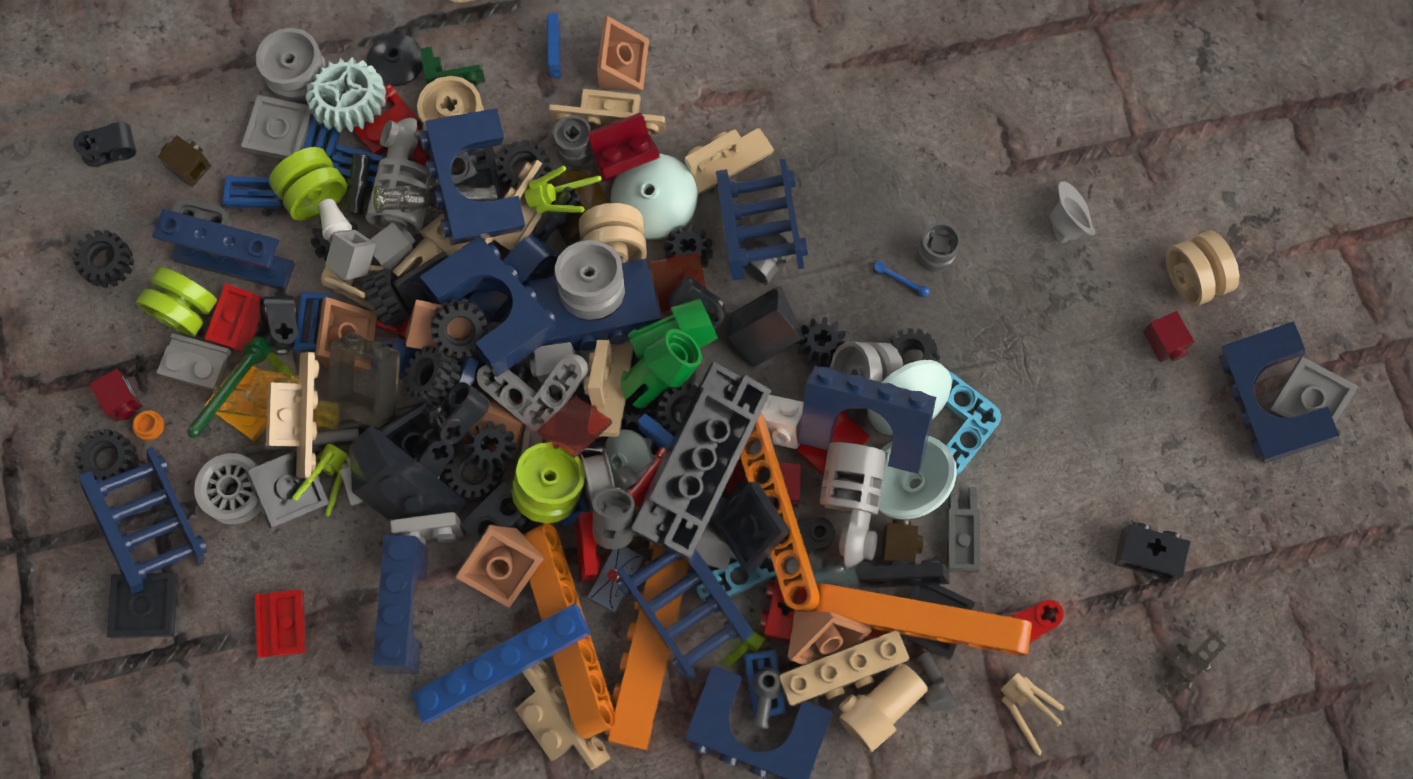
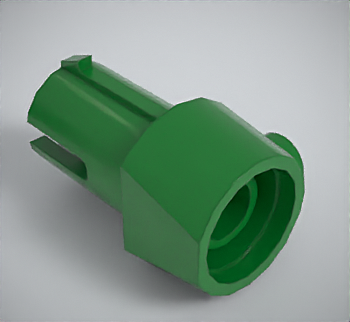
(687, 317)
(664, 365)

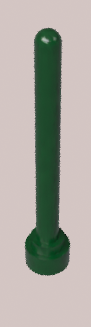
(254, 352)

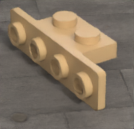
(606, 107)
(726, 152)
(530, 215)
(604, 381)
(291, 414)
(842, 669)
(550, 720)

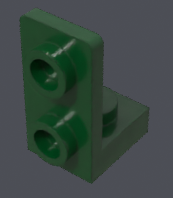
(433, 69)

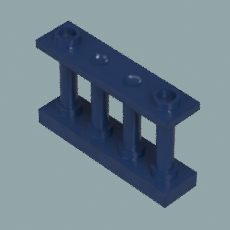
(737, 234)
(224, 249)
(121, 545)
(716, 601)

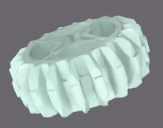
(352, 102)

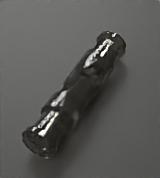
(415, 198)

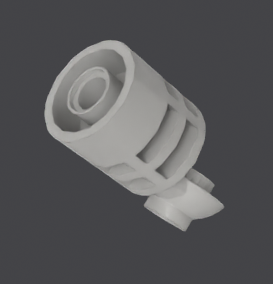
(398, 171)
(854, 497)

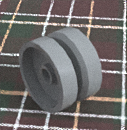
(288, 61)
(590, 279)
(869, 360)

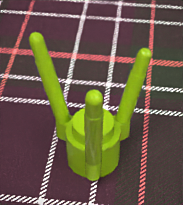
(541, 195)
(328, 461)

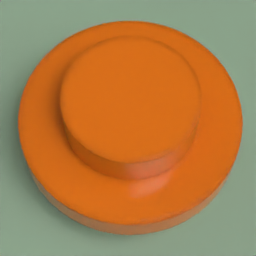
(148, 425)

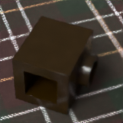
(184, 160)
(901, 542)

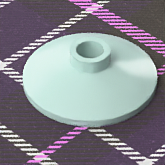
(628, 450)

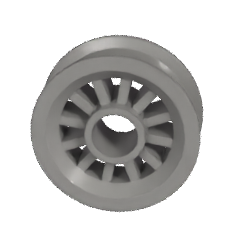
(597, 475)
(204, 493)

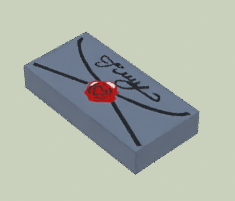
(606, 591)

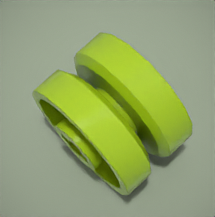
(305, 181)
(176, 301)
(547, 483)

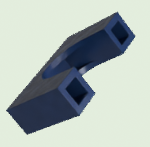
(463, 217)
(480, 267)
(636, 310)
(905, 410)
(1273, 435)
(402, 565)
(712, 732)

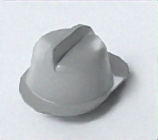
(1070, 215)

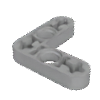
(532, 400)

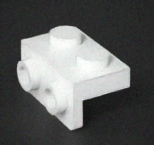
(783, 420)

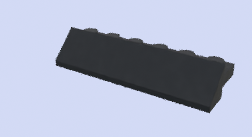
(699, 460)

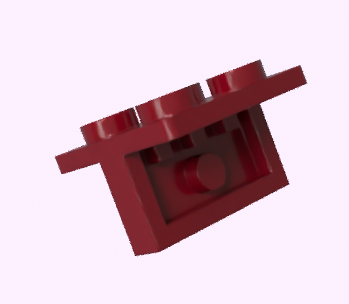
(622, 146)

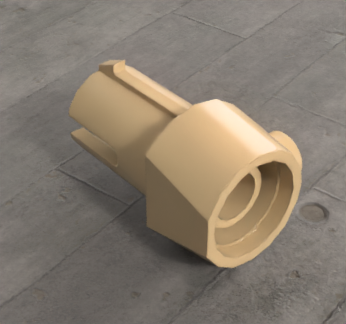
(429, 247)
(872, 717)

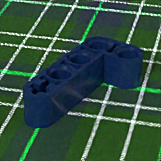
(531, 260)

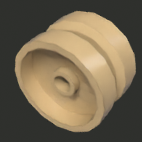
(447, 98)
(618, 227)
(1202, 268)

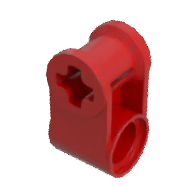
(1034, 614)

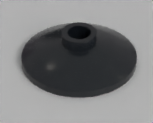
(403, 67)

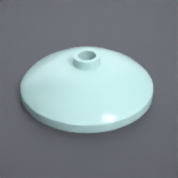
(672, 199)
(917, 376)
(936, 480)

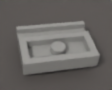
(194, 362)

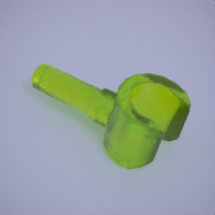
(281, 367)
(753, 643)

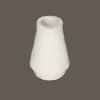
(332, 219)

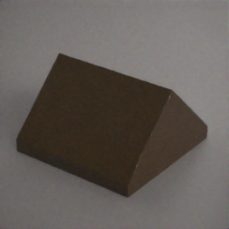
(590, 195)

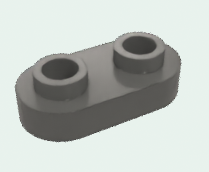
(202, 210)

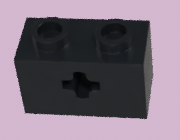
(1134, 554)

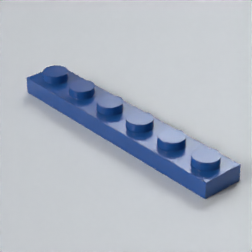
(500, 663)

